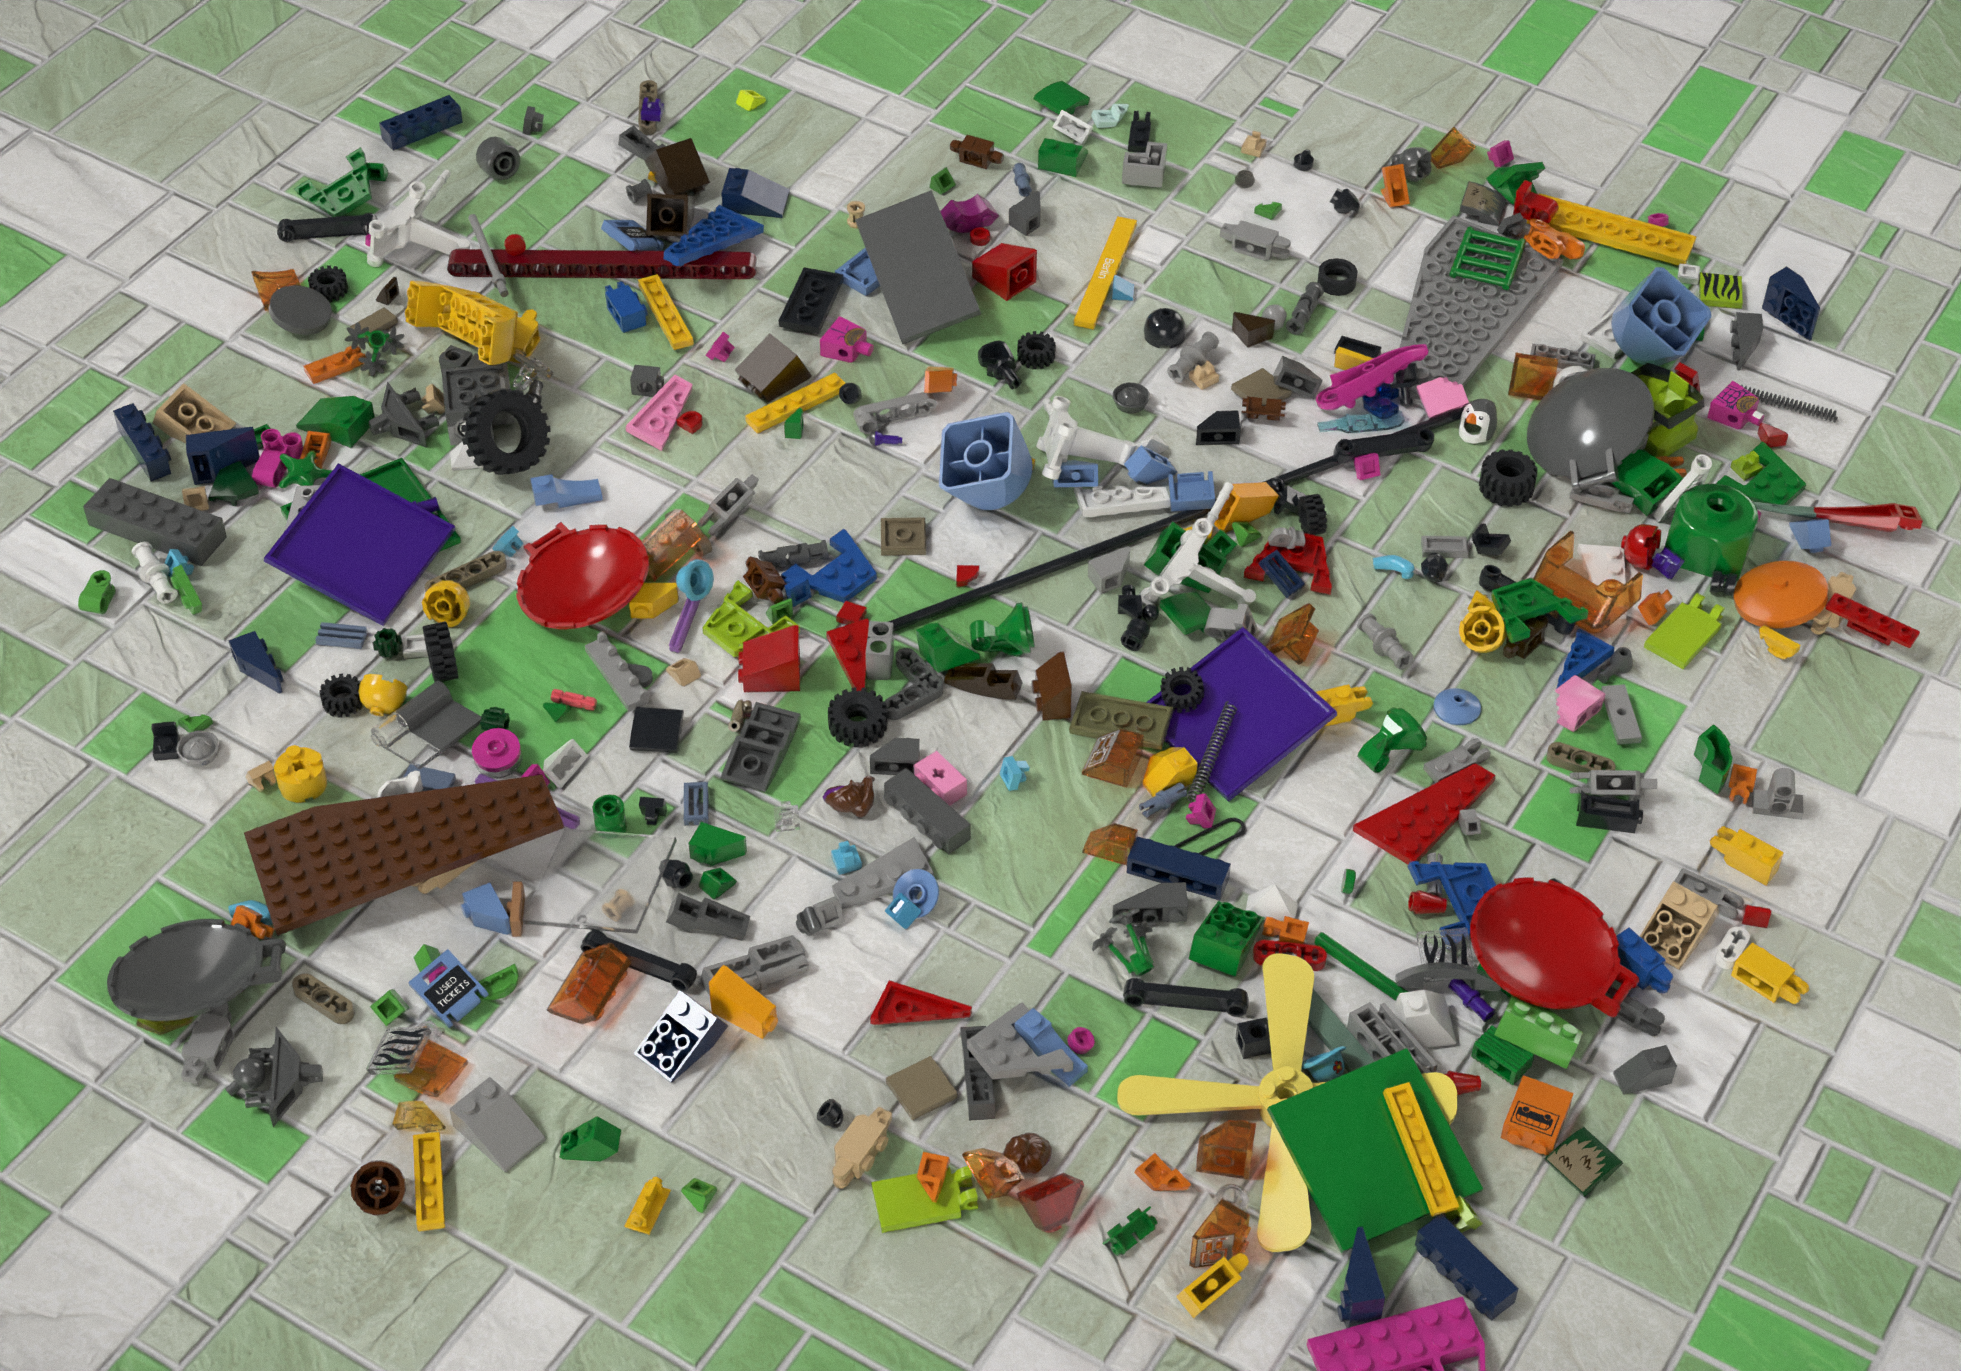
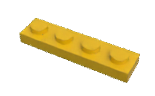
(428, 1181)

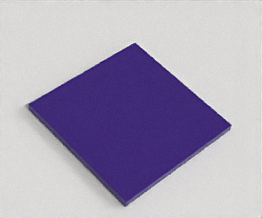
(360, 544)
(1271, 716)

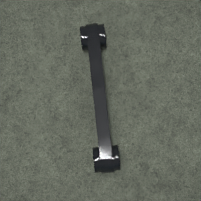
(324, 227)
(1384, 445)
(1492, 578)
(679, 975)
(1233, 1002)

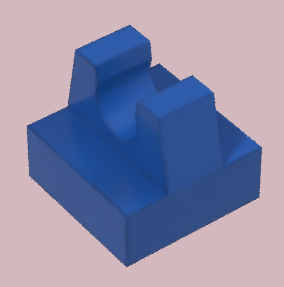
(797, 589)

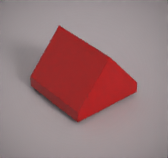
(1756, 916)

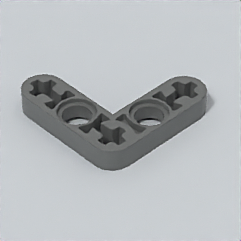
(919, 688)

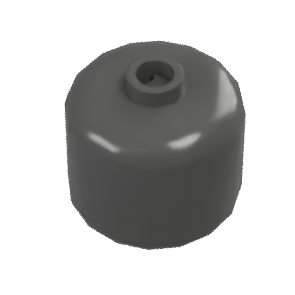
(498, 158)

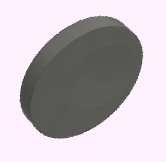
(300, 310)

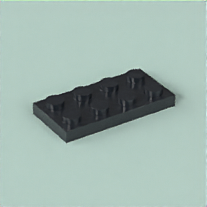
(811, 300)

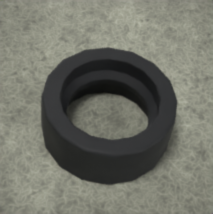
(1337, 266)

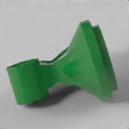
(1011, 636)
(1397, 733)

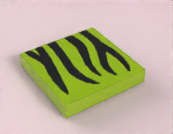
(1721, 290)

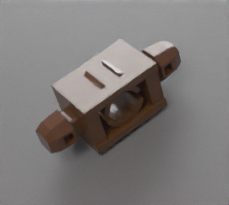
(976, 151)
(764, 580)

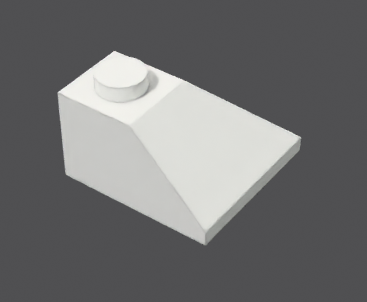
(1426, 1018)

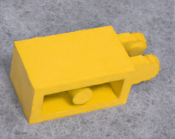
(1768, 975)
(1212, 1284)

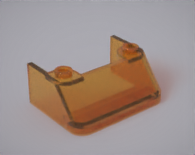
(1603, 602)

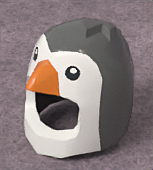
(1482, 413)

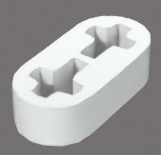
(1728, 945)

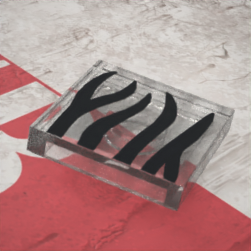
(1445, 946)
(399, 1050)

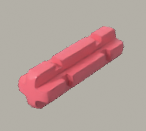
(573, 699)

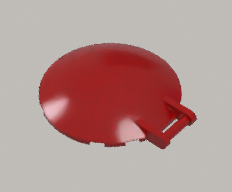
(581, 575)
(1549, 946)

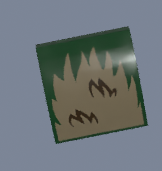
(1583, 1161)

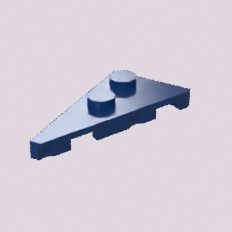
(1585, 656)

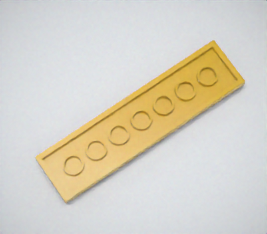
(1622, 232)

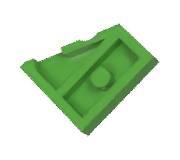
(185, 589)

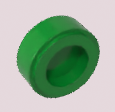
(1348, 881)

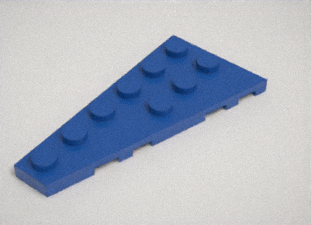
(712, 234)

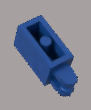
(625, 307)
(1643, 961)

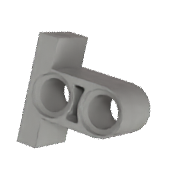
(1225, 622)
(1780, 798)

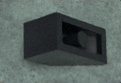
(1219, 429)

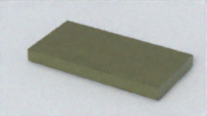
(1103, 714)

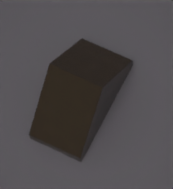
(1252, 328)

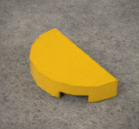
(1778, 644)

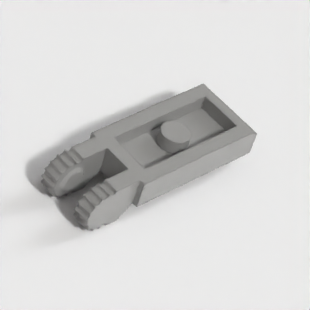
(1456, 760)
(1712, 892)

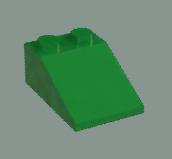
(341, 417)
(1166, 547)

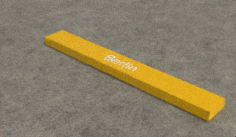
(1104, 273)

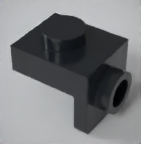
(1287, 499)
(1489, 543)

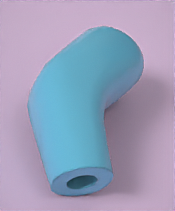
(1396, 563)
(256, 906)

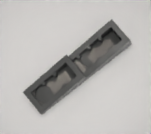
(637, 143)
(977, 1081)

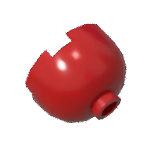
(1641, 545)

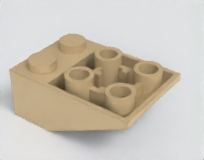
(1679, 924)

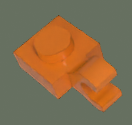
(1653, 606)
(251, 920)
(1289, 930)

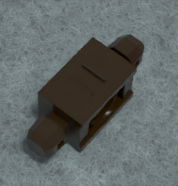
(1526, 646)

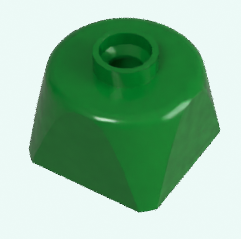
(1713, 529)

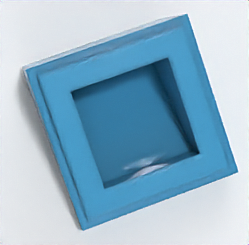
(1122, 289)
(903, 911)

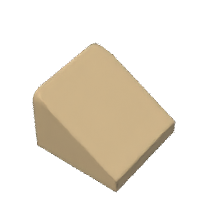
(684, 671)

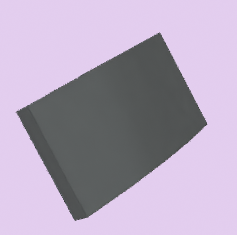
(760, 747)

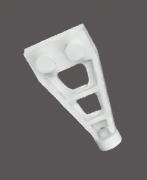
(1695, 477)

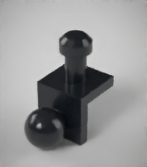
(1405, 379)
(1132, 605)

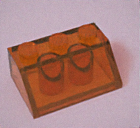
(670, 542)
(590, 984)

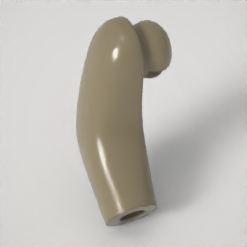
(738, 715)

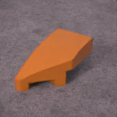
(932, 1173)
(1160, 1176)

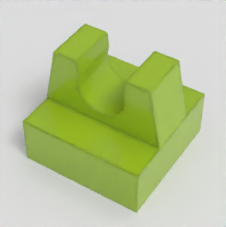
(1747, 465)
(1467, 1216)

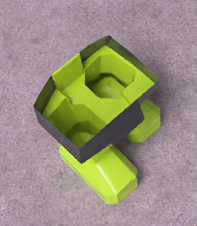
(1674, 409)

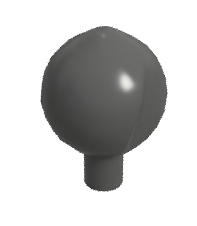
(248, 1075)

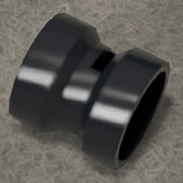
(1718, 580)
(1135, 634)

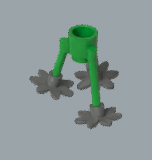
(376, 341)
(1140, 961)

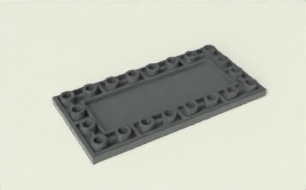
(917, 267)

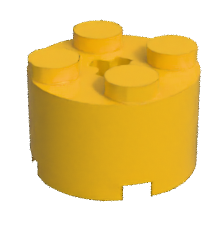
(300, 774)

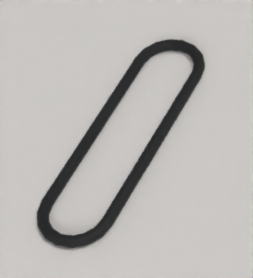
(1210, 829)

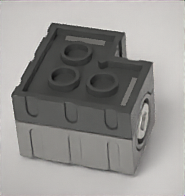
(464, 386)

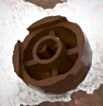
(369, 1196)

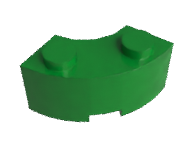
(1715, 757)

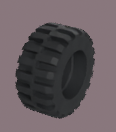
(531, 423)

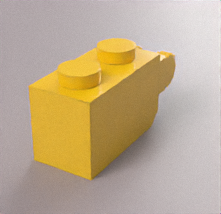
(526, 334)
(1346, 702)
(1748, 854)

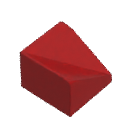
(1772, 436)

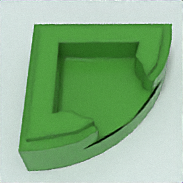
(1269, 210)
(195, 723)

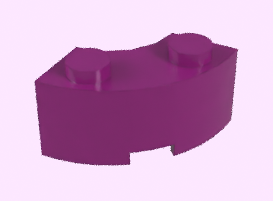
(968, 214)

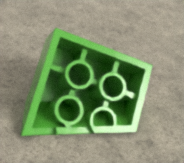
(1538, 1031)

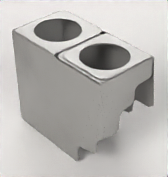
(880, 664)

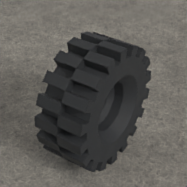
(440, 652)
(857, 704)

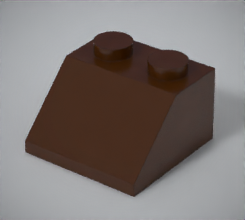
(1053, 688)

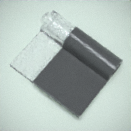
(425, 726)

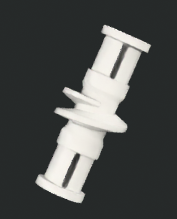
(154, 572)

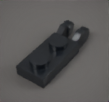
(1139, 133)

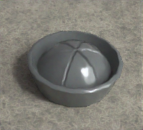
(1131, 397)

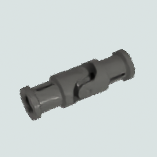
(1304, 308)
(797, 554)

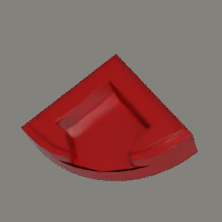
(966, 573)

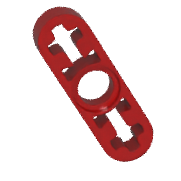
(1298, 949)

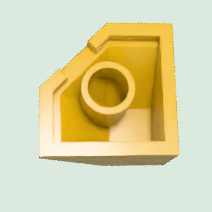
(1168, 769)

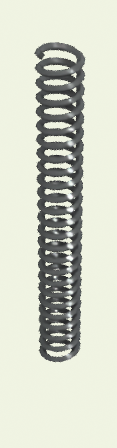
(1801, 408)
(1206, 754)

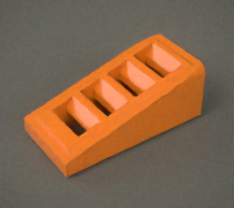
(317, 438)

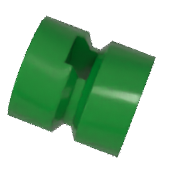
(609, 814)

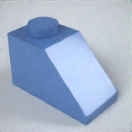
(1148, 466)
(1077, 474)
(1812, 534)
(485, 909)

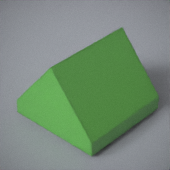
(942, 181)
(425, 956)

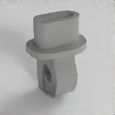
(1286, 538)

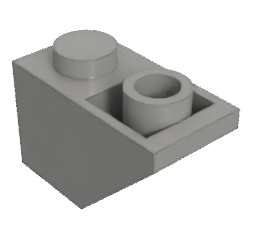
(1109, 569)

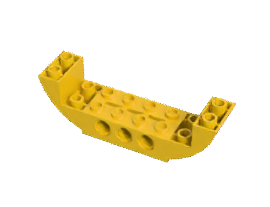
(466, 316)

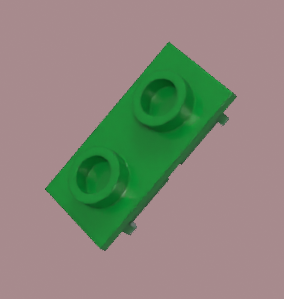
(1122, 1237)

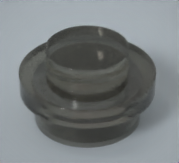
(1244, 179)

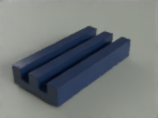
(1279, 576)

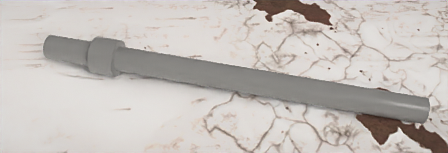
(498, 278)

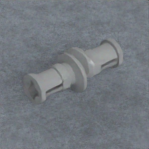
(1193, 356)
(1385, 641)

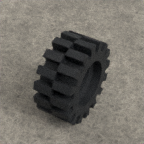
(335, 281)
(1036, 358)
(1312, 514)
(337, 686)
(1184, 701)

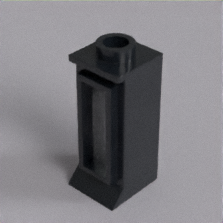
(1608, 813)

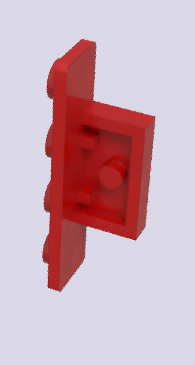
(1872, 622)

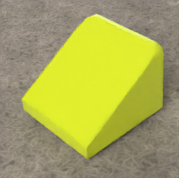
(749, 99)

